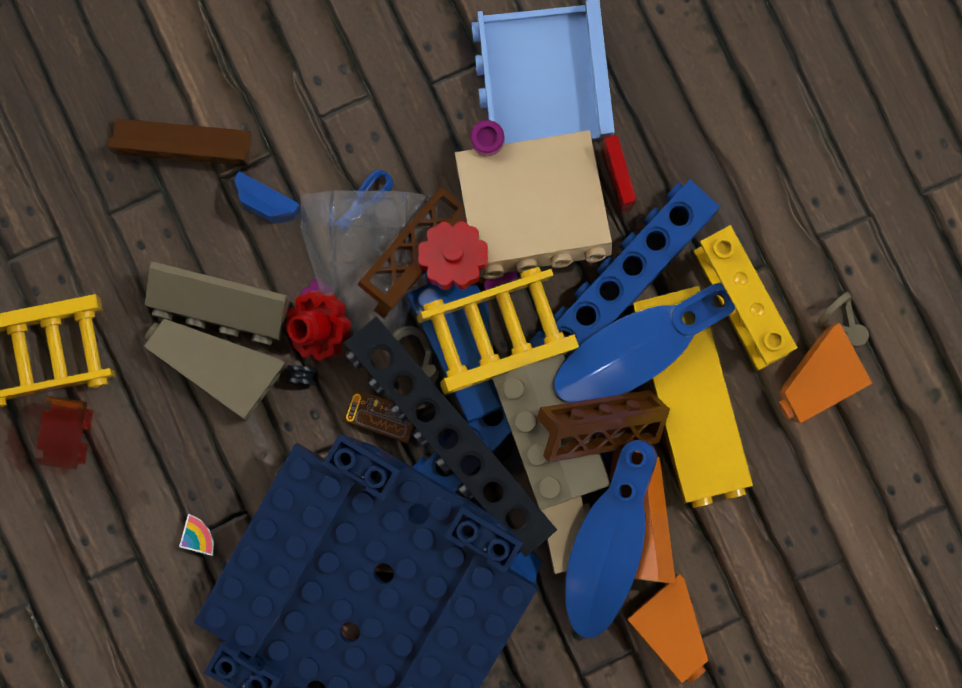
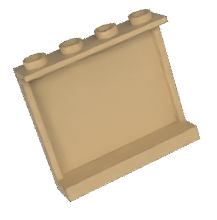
(536, 203)

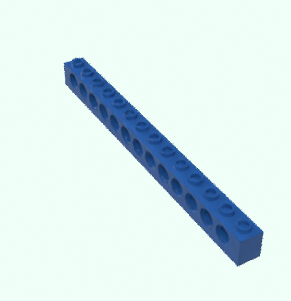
(699, 211)

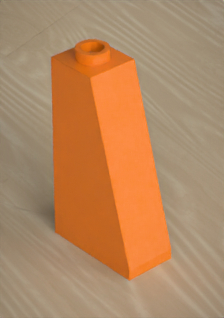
(656, 557)

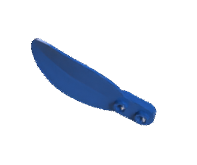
(636, 347)
(609, 546)

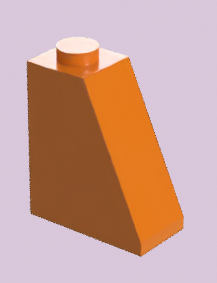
(823, 376)
(671, 630)

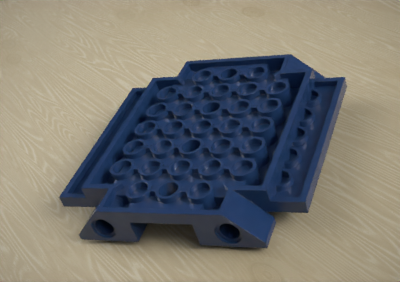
(313, 568)

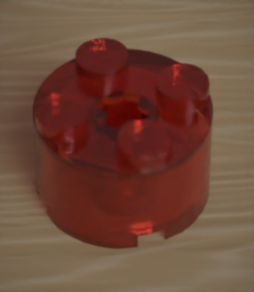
(63, 433)

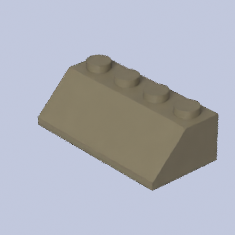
(217, 303)
(521, 396)

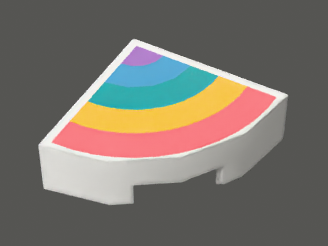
(197, 536)

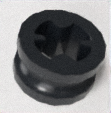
(301, 375)

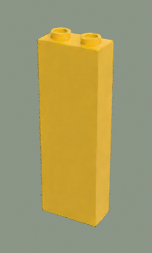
(701, 419)

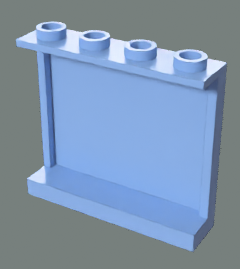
(545, 72)

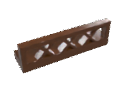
(180, 142)
(412, 272)
(602, 415)

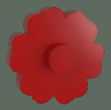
(453, 255)
(318, 325)

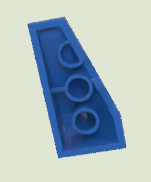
(478, 399)

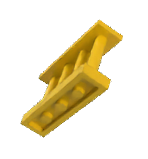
(755, 314)
(49, 317)
(490, 364)

